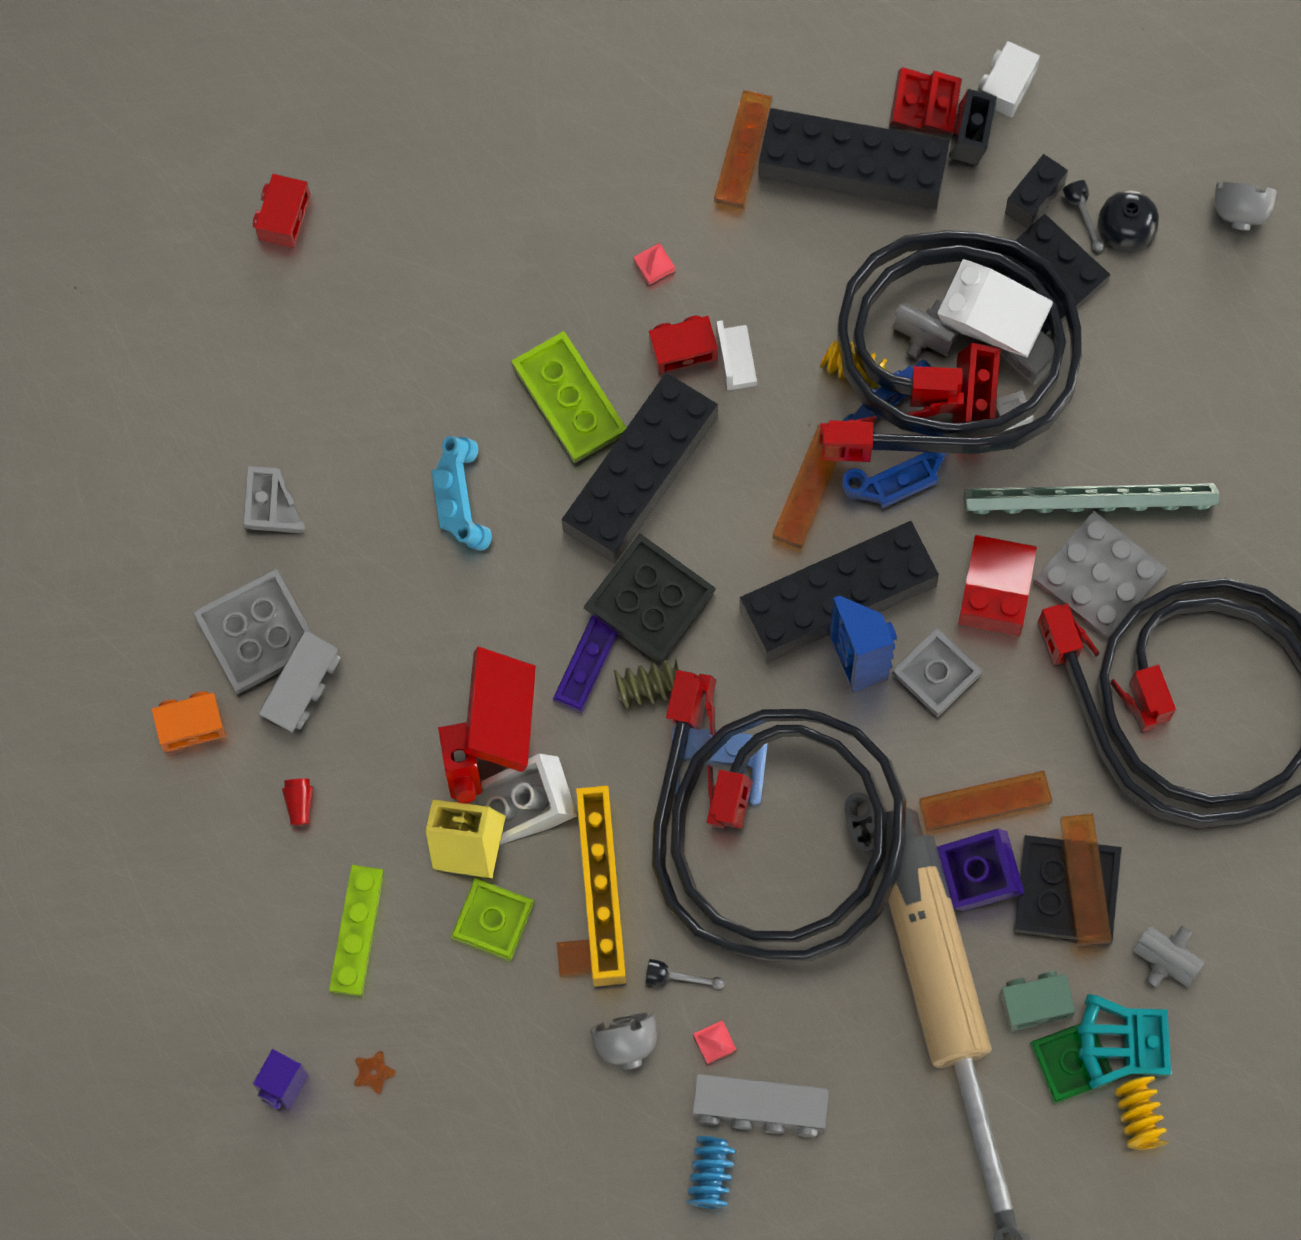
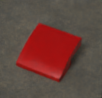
(925, 102)

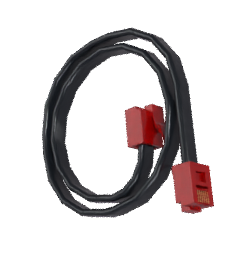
(940, 387)
(1153, 697)
(729, 806)

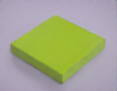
(492, 919)

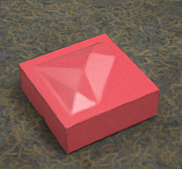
(654, 264)
(714, 1042)

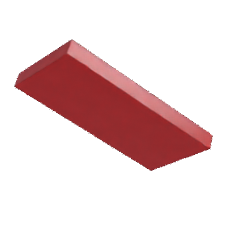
(500, 709)

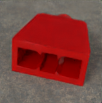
(464, 775)

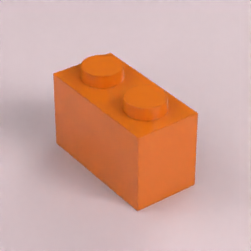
(188, 721)

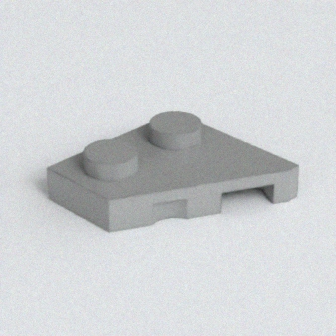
(269, 503)

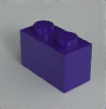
(280, 1080)

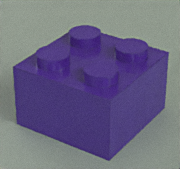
(980, 870)

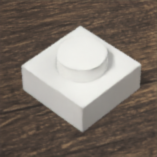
(1009, 402)

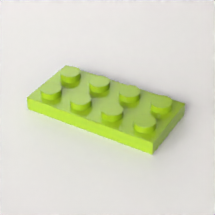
(569, 397)

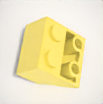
(464, 838)

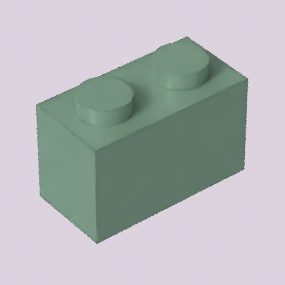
(1037, 1001)

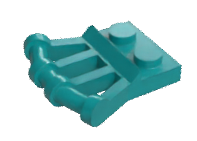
(1144, 1040)

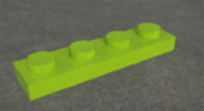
(356, 931)

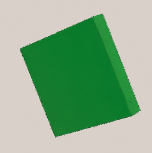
(1061, 1066)

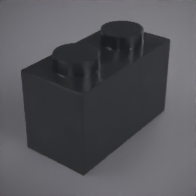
(972, 126)
(1036, 191)

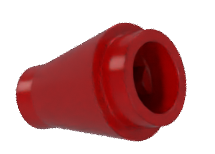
(298, 800)

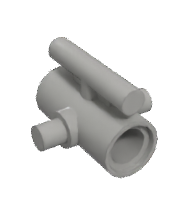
(924, 329)
(1168, 956)

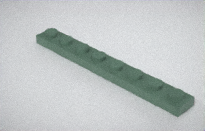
(1100, 497)

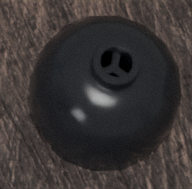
(1128, 221)

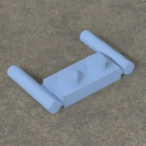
(726, 757)

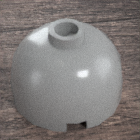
(1244, 204)
(626, 1039)

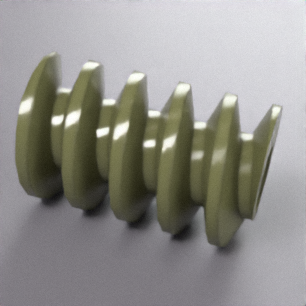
(646, 683)

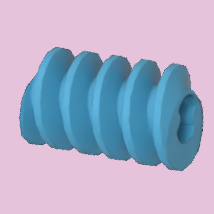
(711, 1172)

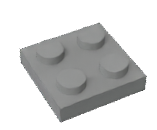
(937, 672)

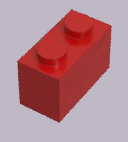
(282, 210)
(683, 344)

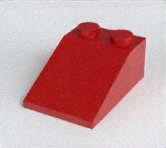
(997, 585)

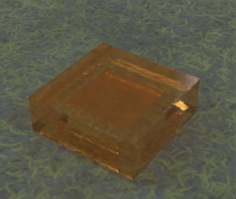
(574, 957)

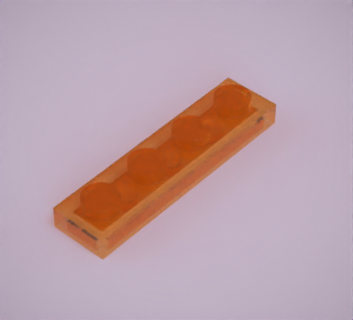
(743, 149)
(805, 496)
(985, 801)
(1085, 879)

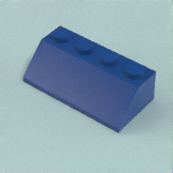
(861, 643)

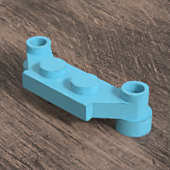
(452, 493)

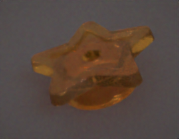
(365, 1067)

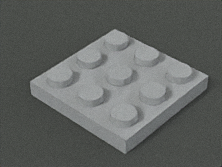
(1100, 575)
(253, 630)

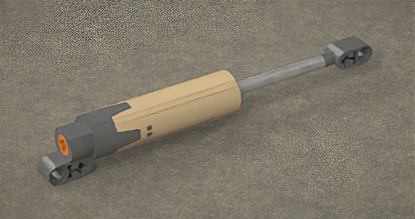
(940, 983)

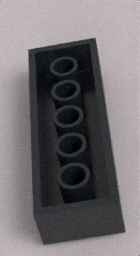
(853, 158)
(640, 468)
(870, 573)

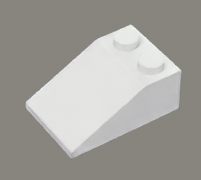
(993, 309)
(530, 798)

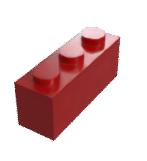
(979, 382)

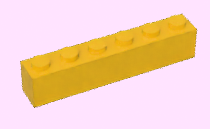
(601, 886)

